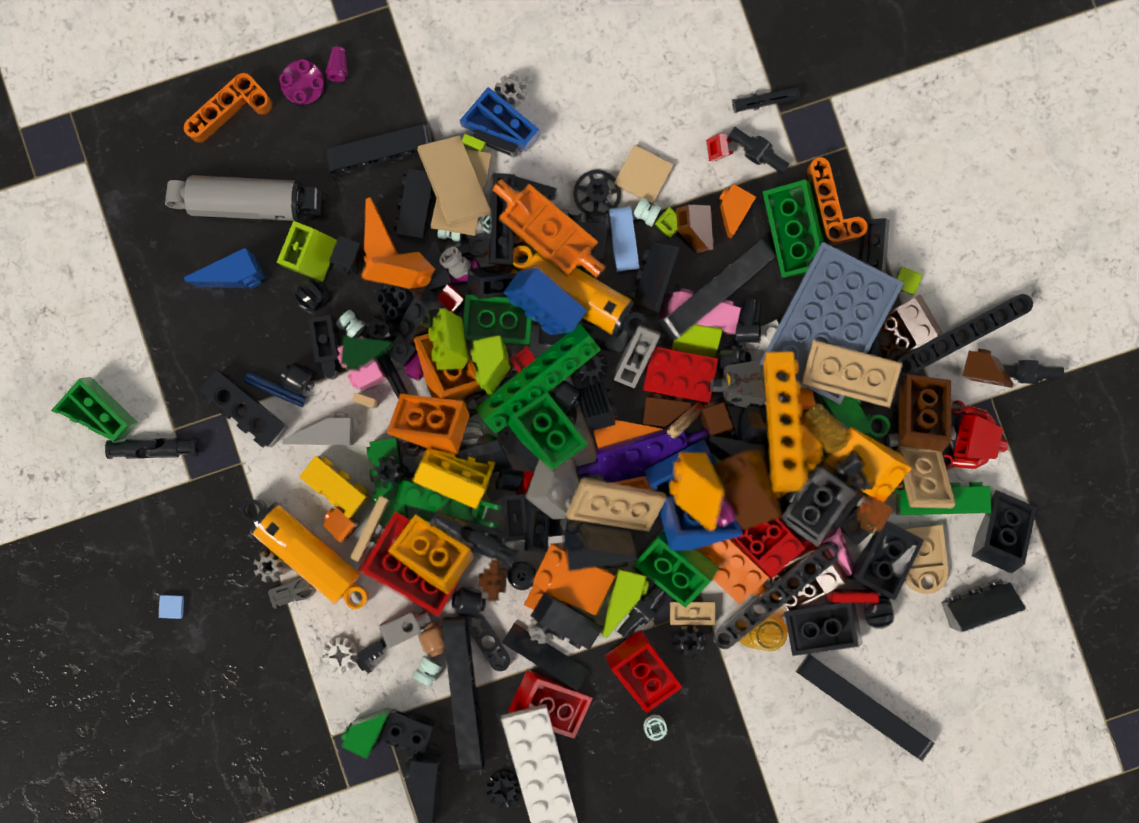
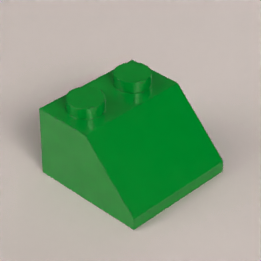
(365, 732)

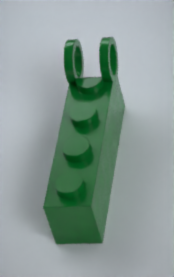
(852, 415)
(374, 451)
(428, 499)
(967, 499)

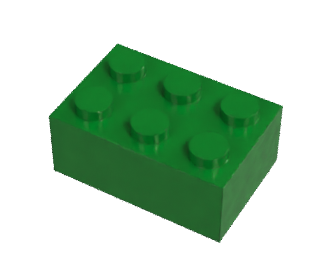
(496, 318)
(677, 572)

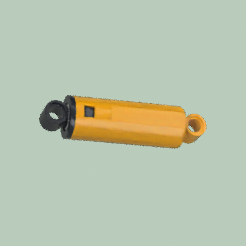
(603, 304)
(305, 553)

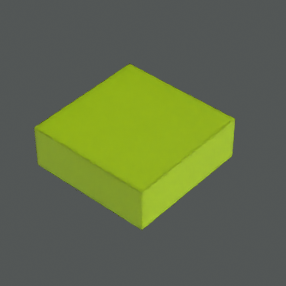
(473, 143)
(667, 222)
(910, 279)

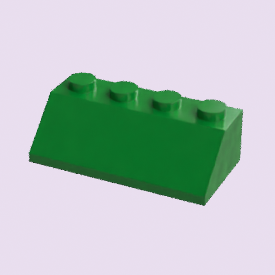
(794, 226)

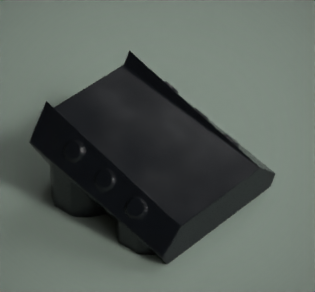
(486, 450)

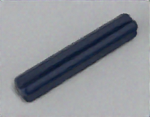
(275, 389)

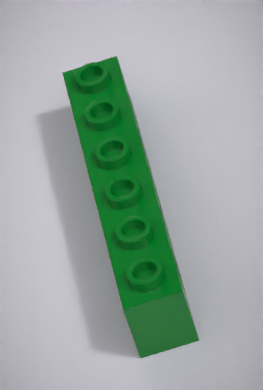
(538, 378)

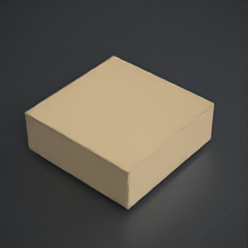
(364, 400)

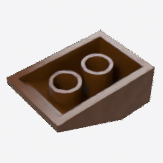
(748, 488)

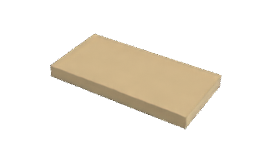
(480, 163)
(453, 180)
(851, 373)
(615, 505)

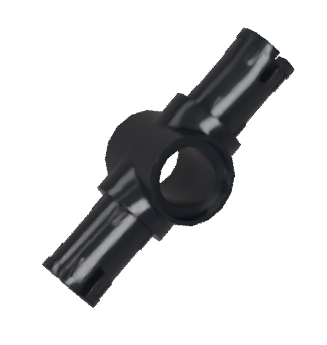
(758, 150)
(1032, 371)
(642, 612)

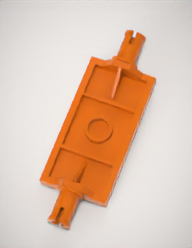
(548, 229)
(737, 570)

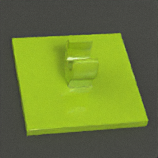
(699, 341)

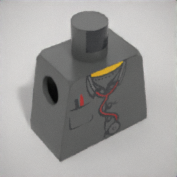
(741, 384)

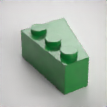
(95, 409)

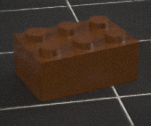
(924, 413)

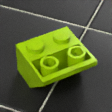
(307, 251)
(448, 341)
(491, 361)

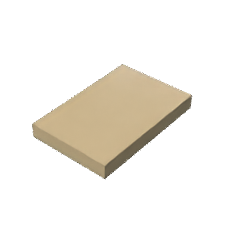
(927, 480)

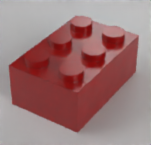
(680, 374)

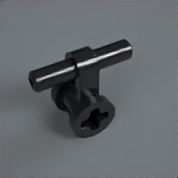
(851, 468)

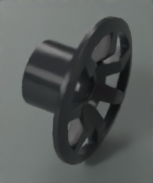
(596, 191)

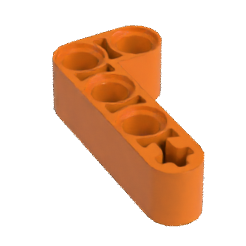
(224, 111)
(831, 201)

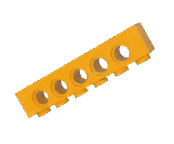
(783, 478)

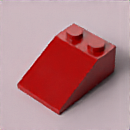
(643, 671)
(563, 703)

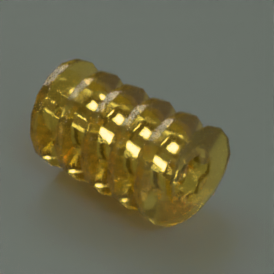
(826, 429)

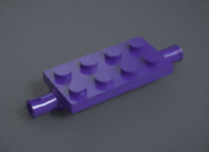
(632, 457)

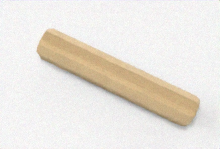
(686, 419)

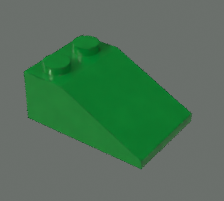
(547, 431)

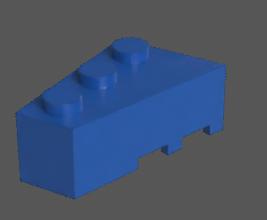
(500, 119)

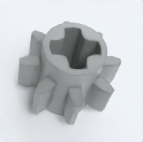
(538, 634)

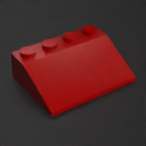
(397, 576)

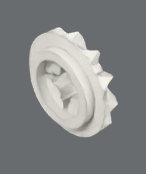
(346, 647)

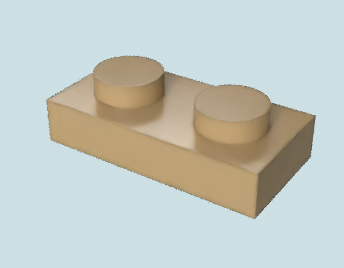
(694, 614)

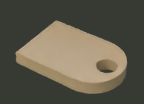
(930, 559)

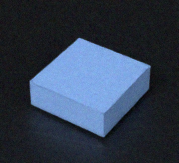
(171, 606)

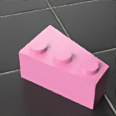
(722, 316)

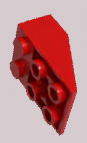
(771, 545)

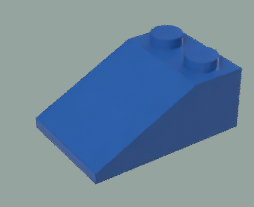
(233, 271)
(687, 533)

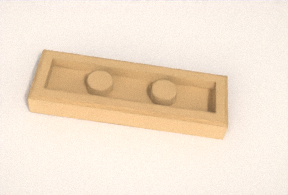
(370, 528)

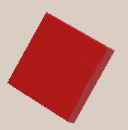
(852, 596)

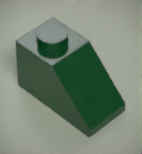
(362, 352)

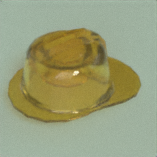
(767, 636)

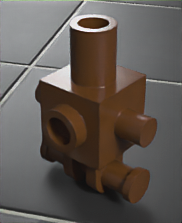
(493, 580)

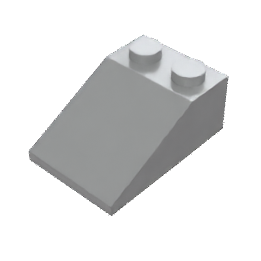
(554, 489)

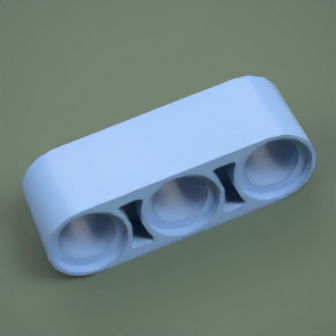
(623, 238)

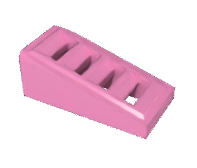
(844, 559)

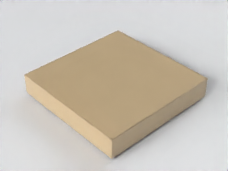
(643, 174)

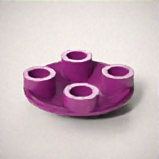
(302, 82)

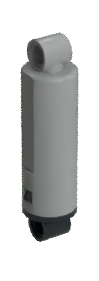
(244, 198)

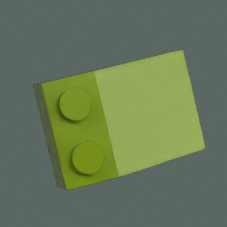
(624, 595)

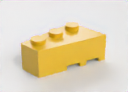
(454, 476)
(335, 486)

